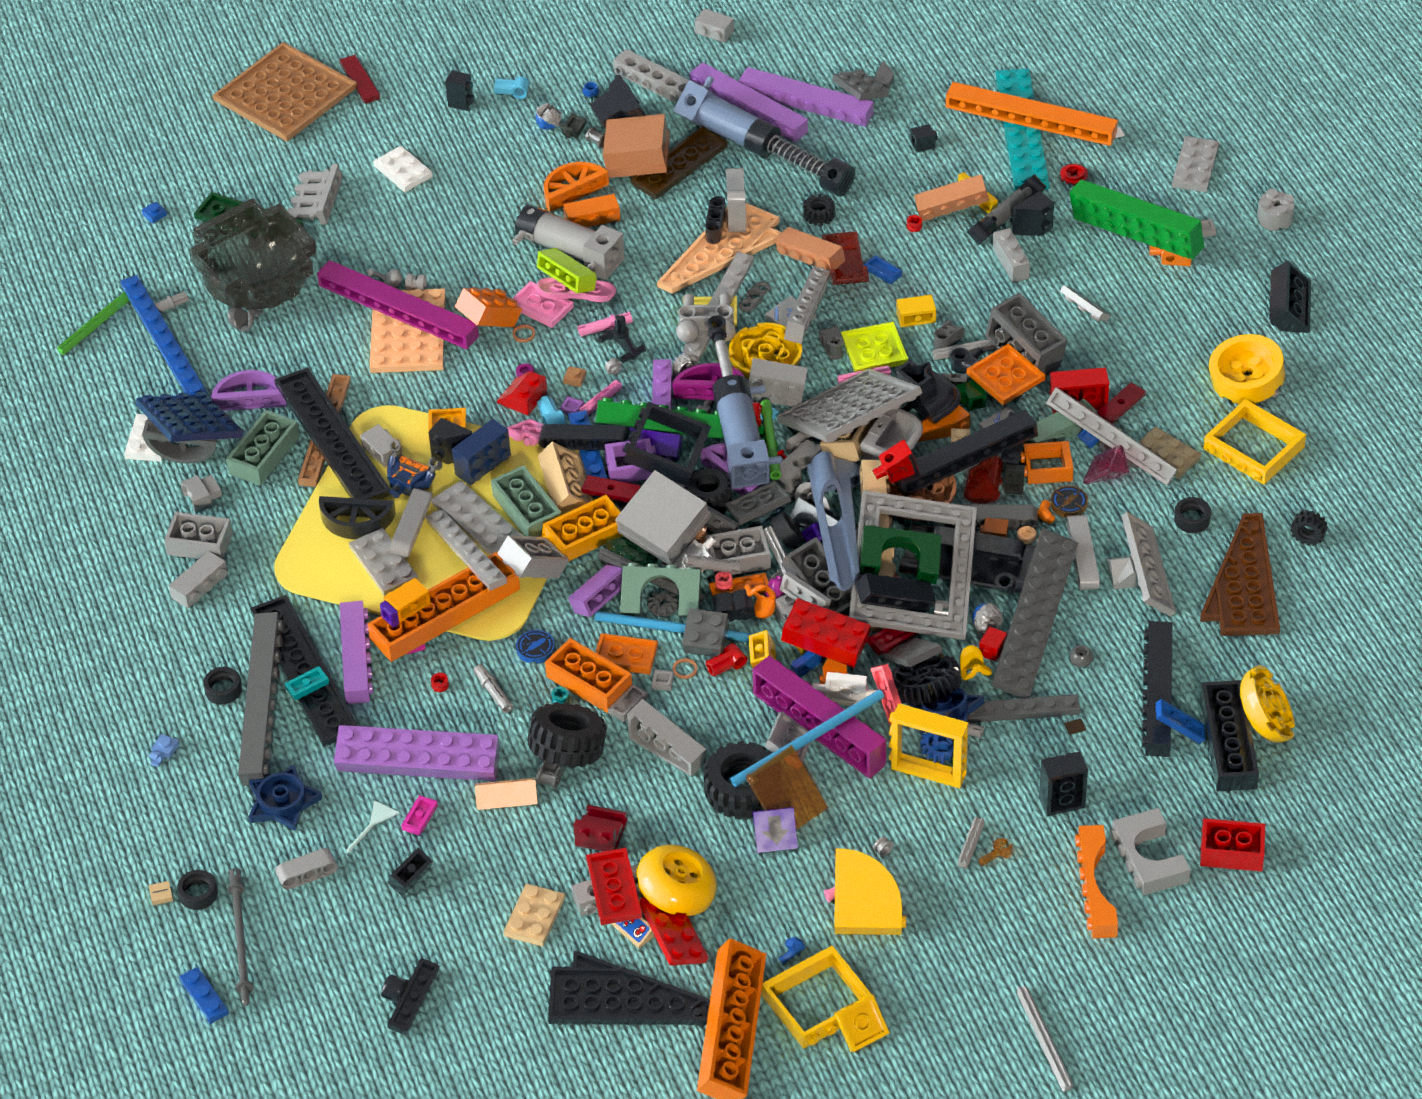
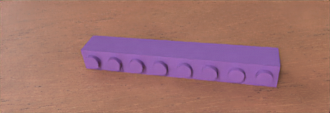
(809, 97)
(790, 123)

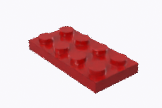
(613, 886)
(674, 935)

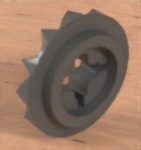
(667, 608)

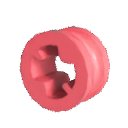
(720, 578)

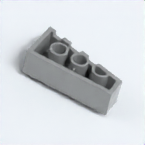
(664, 738)

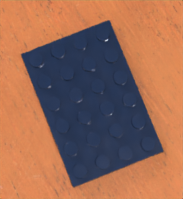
(188, 417)

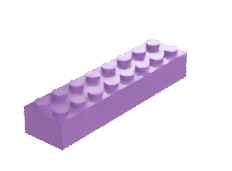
(417, 753)

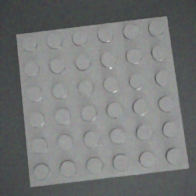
(849, 405)

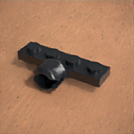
(409, 994)

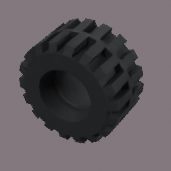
(711, 487)

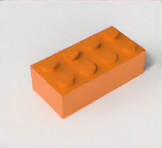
(587, 674)

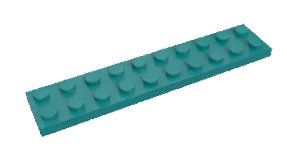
(1022, 142)

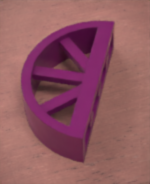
(698, 381)

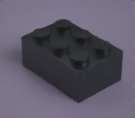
(1063, 783)

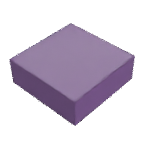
(571, 405)

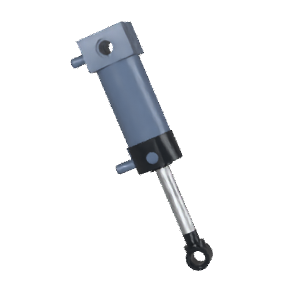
(733, 398)

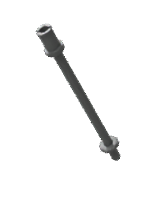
(236, 888)

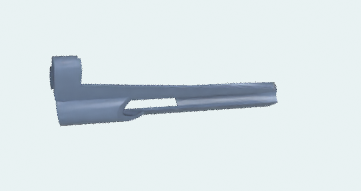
(838, 540)

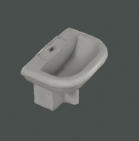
(890, 430)

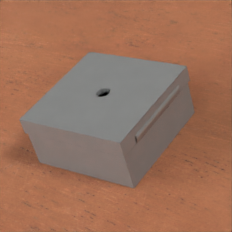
(663, 518)

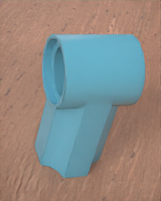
(516, 87)
(549, 411)

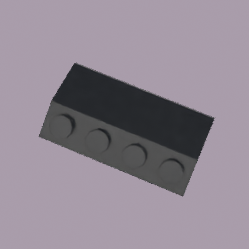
(1290, 299)

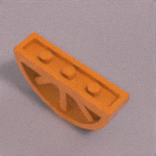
(591, 178)

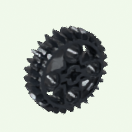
(927, 680)

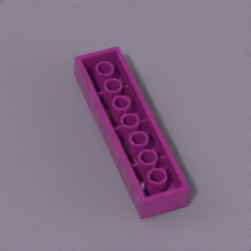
(810, 708)

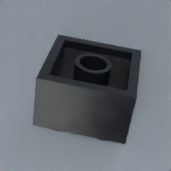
(1033, 216)
(444, 438)

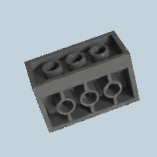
(1028, 332)

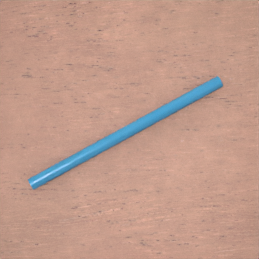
(659, 624)
(815, 733)

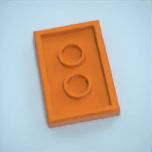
(629, 653)

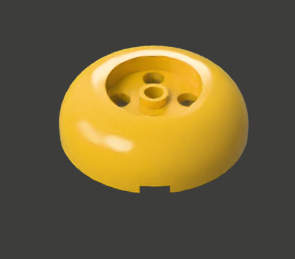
(762, 343)
(1266, 705)
(688, 886)

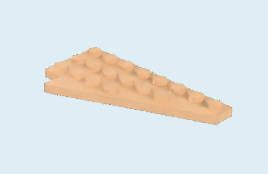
(706, 259)

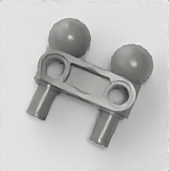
(695, 317)

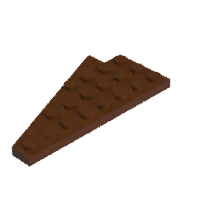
(1244, 586)

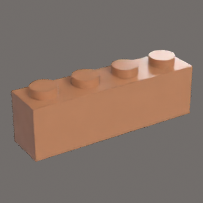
(951, 197)
(809, 249)

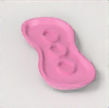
(553, 289)

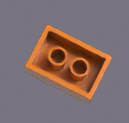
(488, 307)

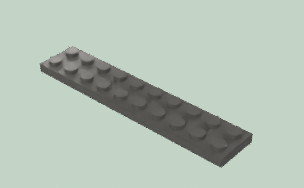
(1034, 614)

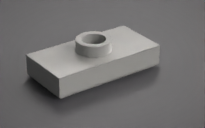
(626, 702)

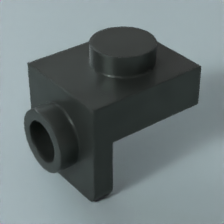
(573, 126)

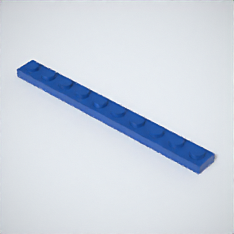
(162, 336)

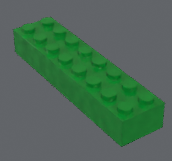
(1137, 219)

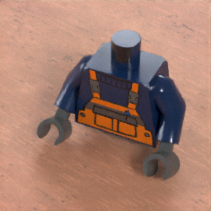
(408, 474)

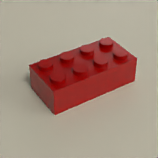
(825, 632)

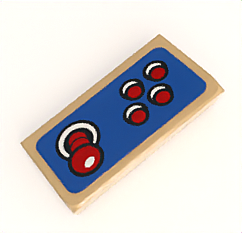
(635, 930)

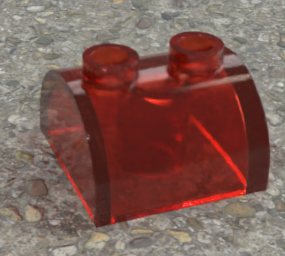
(984, 481)

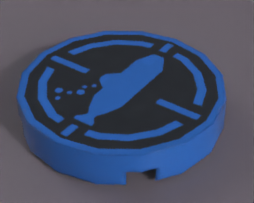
(535, 646)

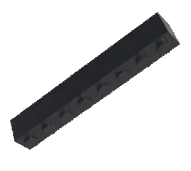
(969, 451)
(1159, 686)

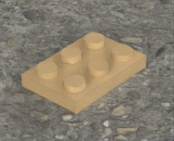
(534, 915)

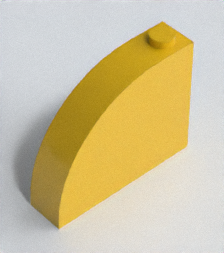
(865, 896)

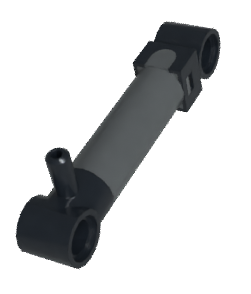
(1004, 210)

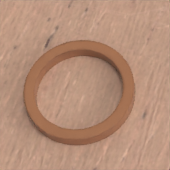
(523, 340)
(685, 676)

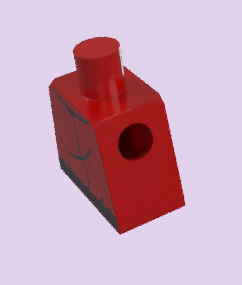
(896, 463)

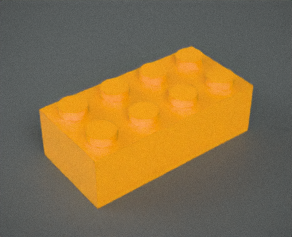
(583, 528)

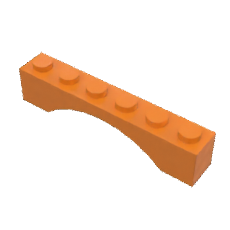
(1102, 914)

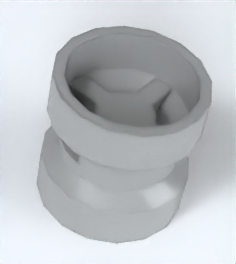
(415, 282)

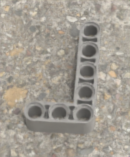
(736, 200)

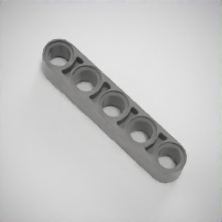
(411, 522)
(1084, 557)

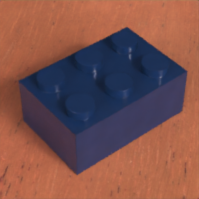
(481, 452)

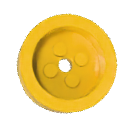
(1251, 354)

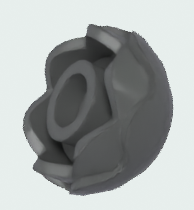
(1081, 656)

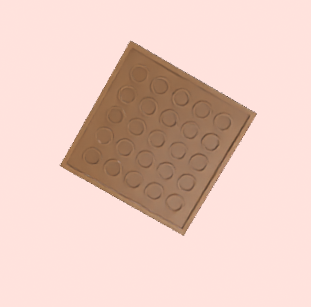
(285, 91)

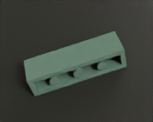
(1057, 427)

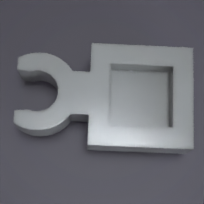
(795, 441)

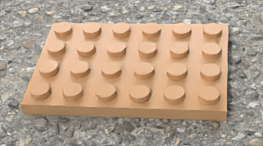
(402, 346)

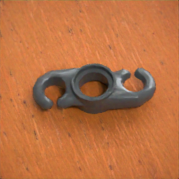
(755, 290)

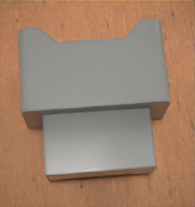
(201, 491)

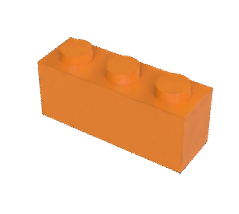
(593, 211)

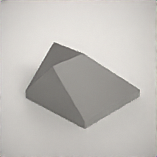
(1122, 572)

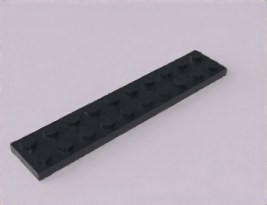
(331, 436)
(324, 706)

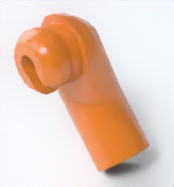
(1044, 512)

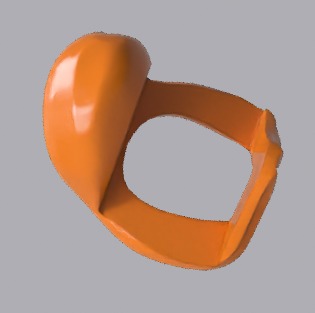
(764, 605)

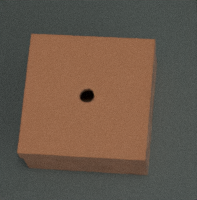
(636, 146)

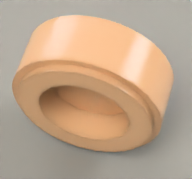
(1027, 534)

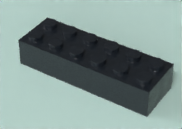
(1228, 736)

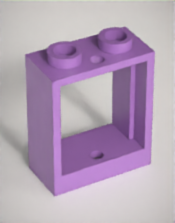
(630, 472)

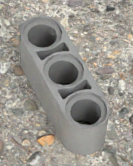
(306, 868)

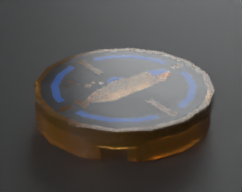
(1069, 501)

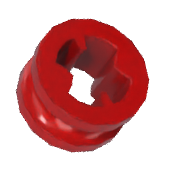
(914, 223)
(443, 679)

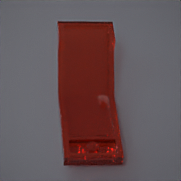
(852, 269)

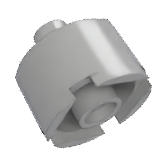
(1275, 210)

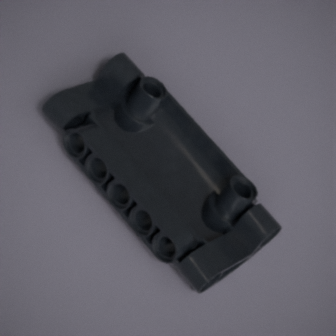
(992, 560)

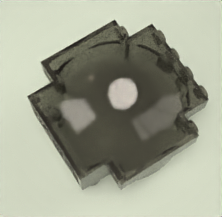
(253, 256)

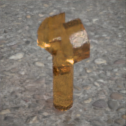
(997, 844)

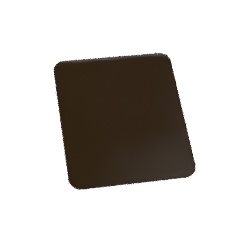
(1075, 726)

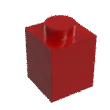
(992, 643)

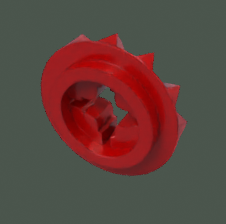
(1072, 169)

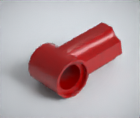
(730, 658)

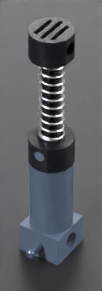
(757, 135)

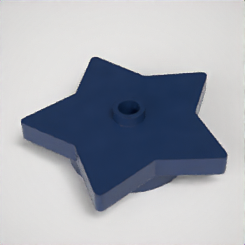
(955, 706)
(281, 798)

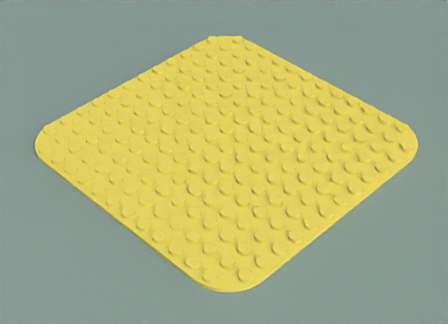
(326, 569)

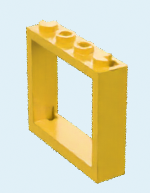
(1268, 423)
(933, 724)
(800, 973)

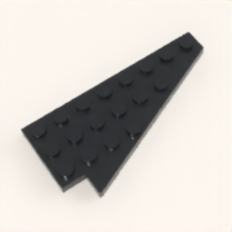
(611, 994)

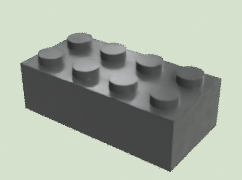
(811, 566)

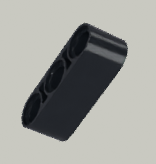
(715, 219)

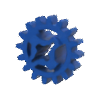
(941, 748)

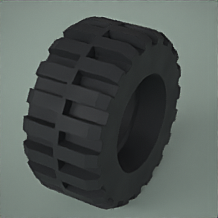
(567, 734)
(722, 765)

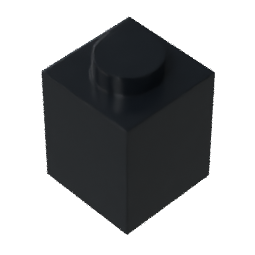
(923, 138)

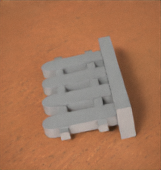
(325, 186)

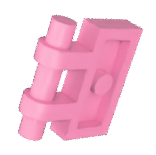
(527, 430)

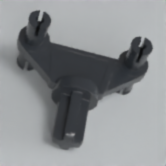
(620, 335)

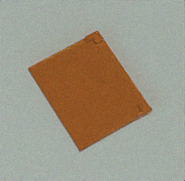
(786, 784)

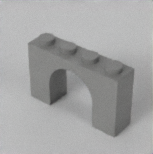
(1147, 874)

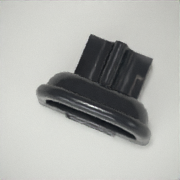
(617, 102)
(938, 394)

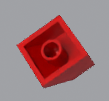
(524, 392)

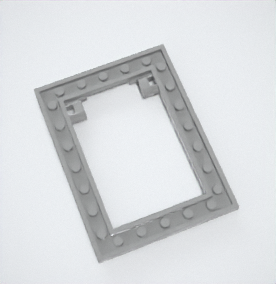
(941, 623)

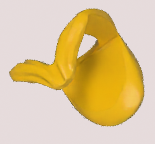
(972, 658)

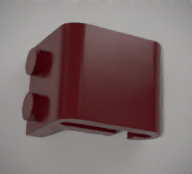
(600, 828)

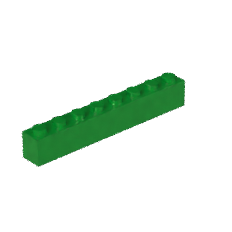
(627, 414)

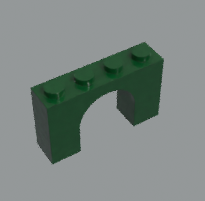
(924, 546)

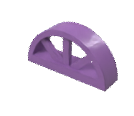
(228, 400)
(713, 457)

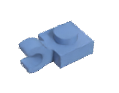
(163, 747)

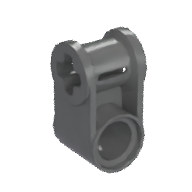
(948, 335)
(832, 342)
(550, 774)

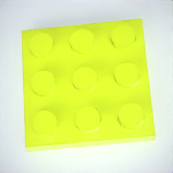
(874, 347)

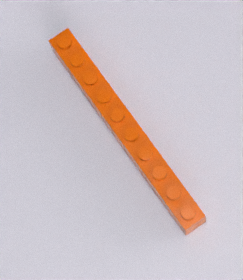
(1031, 113)

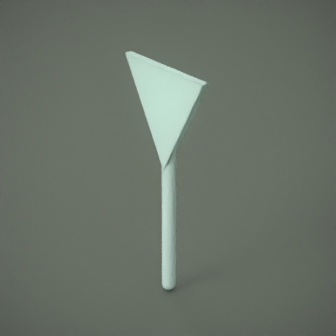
(379, 813)

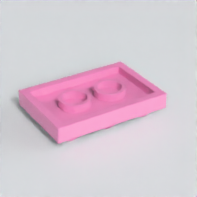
(540, 308)

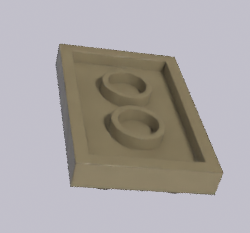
(1171, 450)

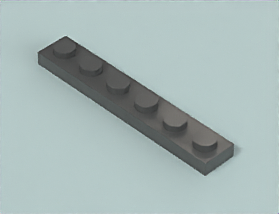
(1026, 708)

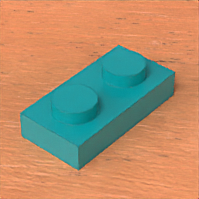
(306, 683)

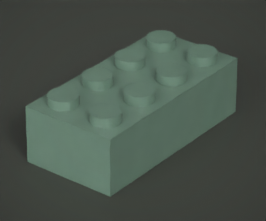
(262, 447)
(524, 501)

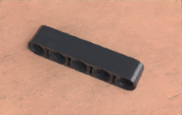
(582, 436)

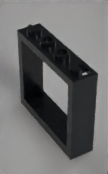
(653, 462)

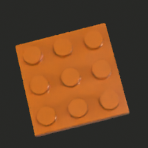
(1005, 374)

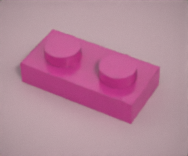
(419, 815)

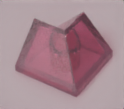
(1107, 466)

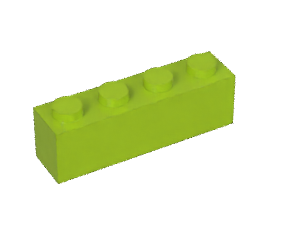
(566, 270)

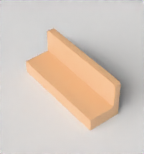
(506, 793)

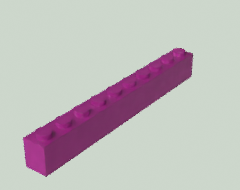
(398, 304)

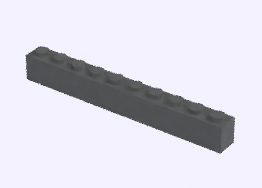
(260, 697)

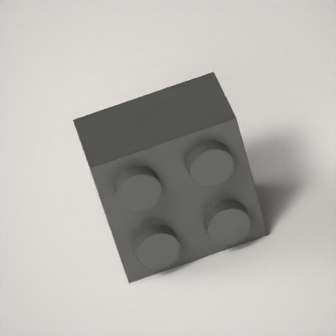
(705, 632)

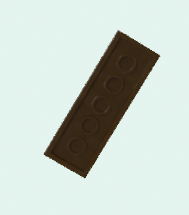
(682, 162)

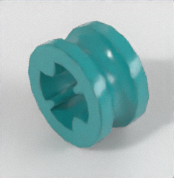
(560, 691)

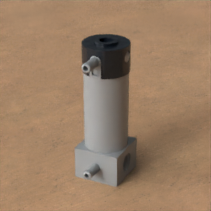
(598, 250)

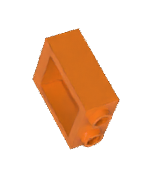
(1047, 451)

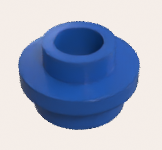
(590, 89)

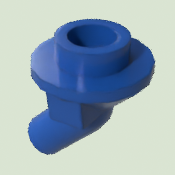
(795, 947)

